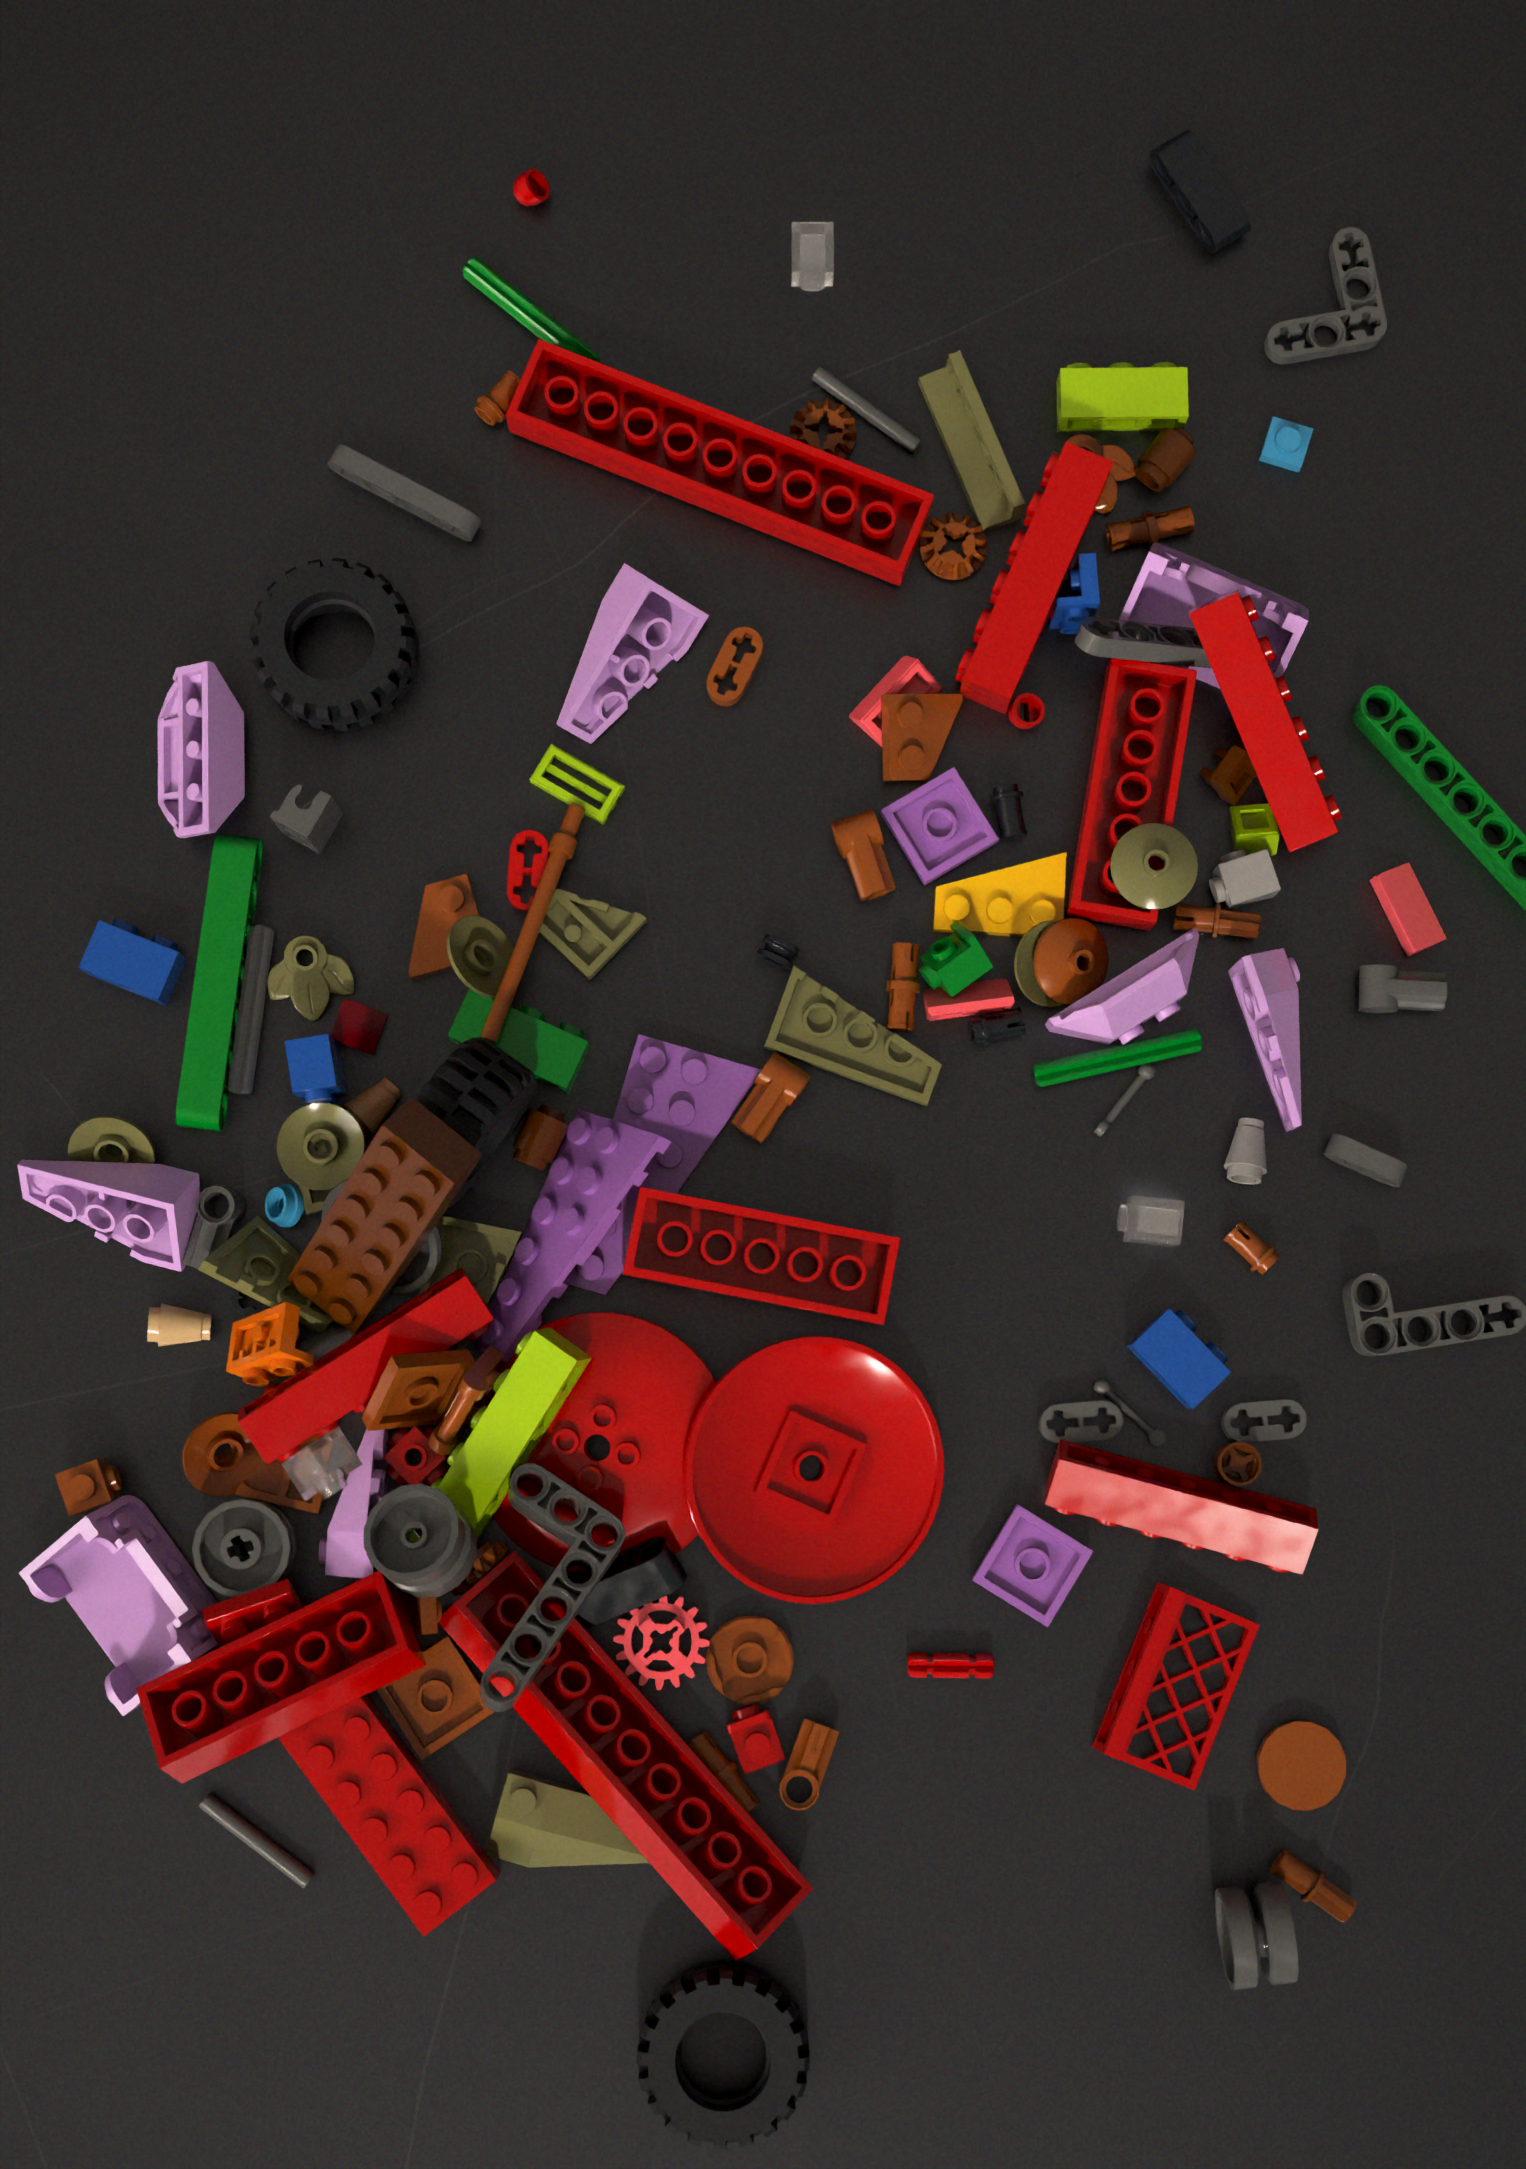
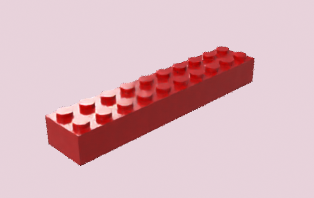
(719, 462)
(634, 1765)

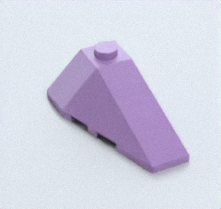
(629, 643)
(1270, 1006)
(132, 1203)
(344, 1547)

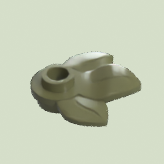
(310, 983)

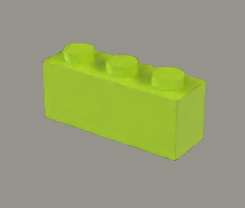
(1122, 397)

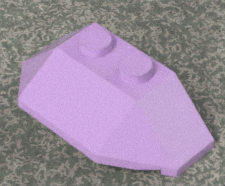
(200, 751)
(1132, 997)

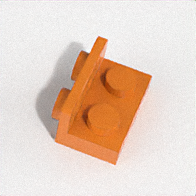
(265, 1346)

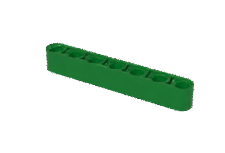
(1440, 794)
(218, 981)

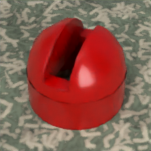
(531, 187)
(1033, 711)

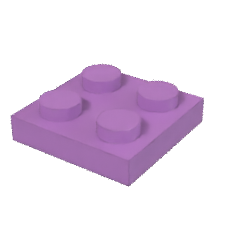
(939, 826)
(1032, 1565)

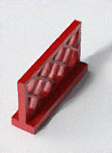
(1139, 1678)

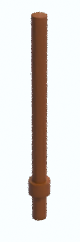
(560, 849)

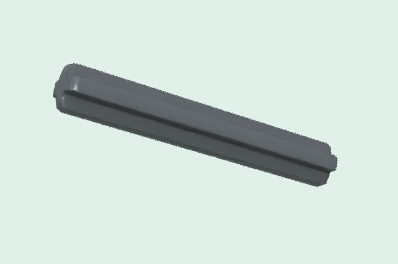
(250, 1009)

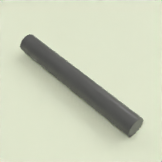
(866, 409)
(256, 1840)

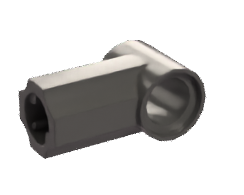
(1387, 989)
(209, 1229)

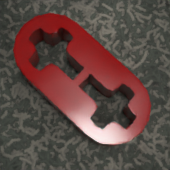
(517, 867)

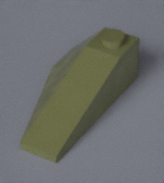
(554, 1826)

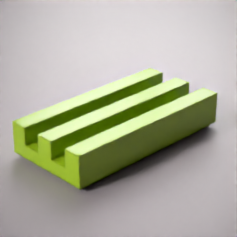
(608, 802)

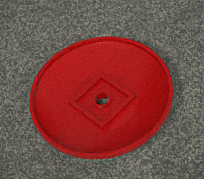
(643, 1400)
(874, 1479)

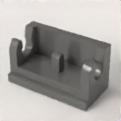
(310, 824)

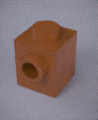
(89, 1486)

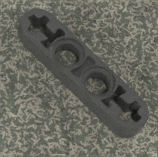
(404, 492)
(1141, 642)

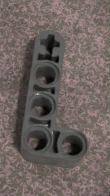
(1436, 1319)

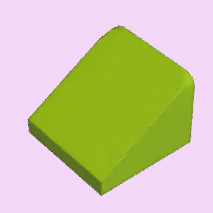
(1254, 828)

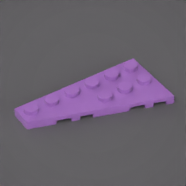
(683, 1099)
(568, 1221)

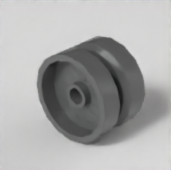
(420, 1541)
(219, 1542)
(1256, 1935)

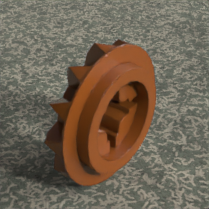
(838, 420)
(950, 564)
(487, 1558)

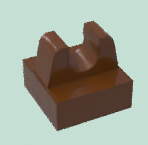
(1232, 774)

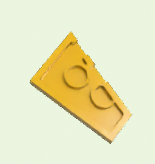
(1004, 900)

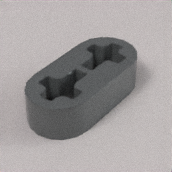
(1366, 1160)
(1079, 1410)
(1262, 1410)

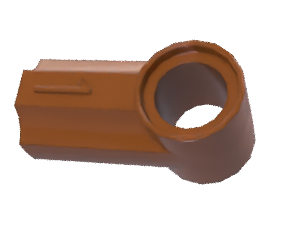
(861, 844)
(775, 1089)
(809, 1759)

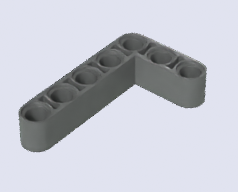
(559, 1587)

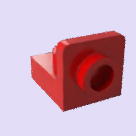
(755, 1738)

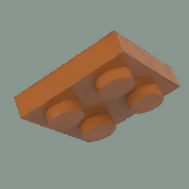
(416, 1389)
(436, 1699)

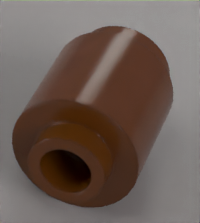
(1165, 458)
(540, 1137)

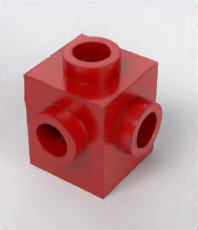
(401, 1471)

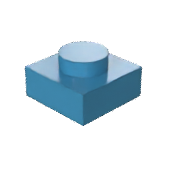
(1285, 444)

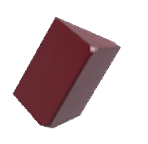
(358, 1026)

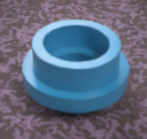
(284, 1205)

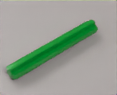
(523, 308)
(1117, 1057)

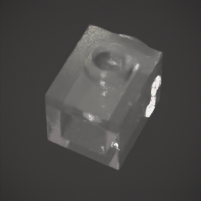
(322, 1465)

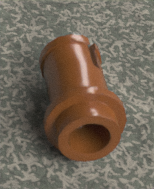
(498, 399)
(1252, 1247)

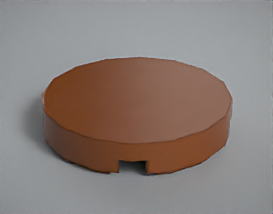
(749, 1659)
(1301, 1765)

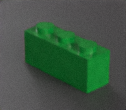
(548, 1051)

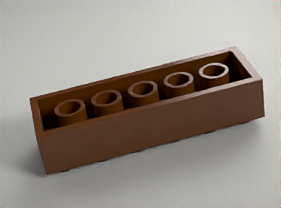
(383, 1215)

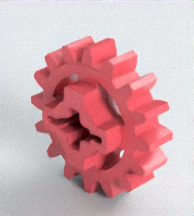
(674, 1656)

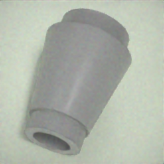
(1247, 1153)

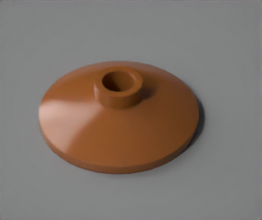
(1057, 960)
(220, 1472)

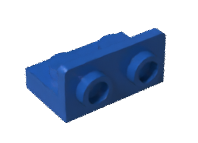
(1080, 596)

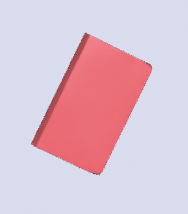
(905, 677)
(1407, 909)
(979, 996)

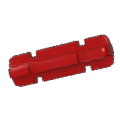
(950, 1665)

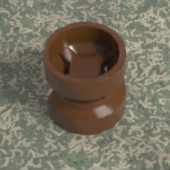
(1244, 1462)

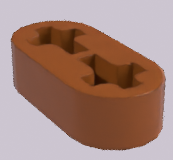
(726, 661)

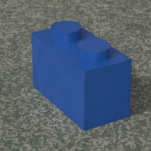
(132, 961)
(316, 1069)
(1180, 1357)

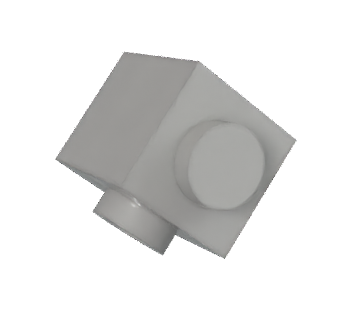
(1244, 879)

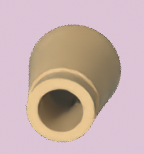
(177, 1325)

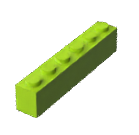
(511, 1424)

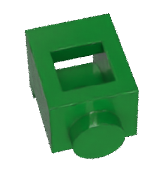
(954, 961)

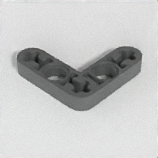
(1351, 311)

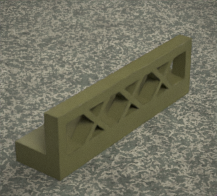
(972, 444)

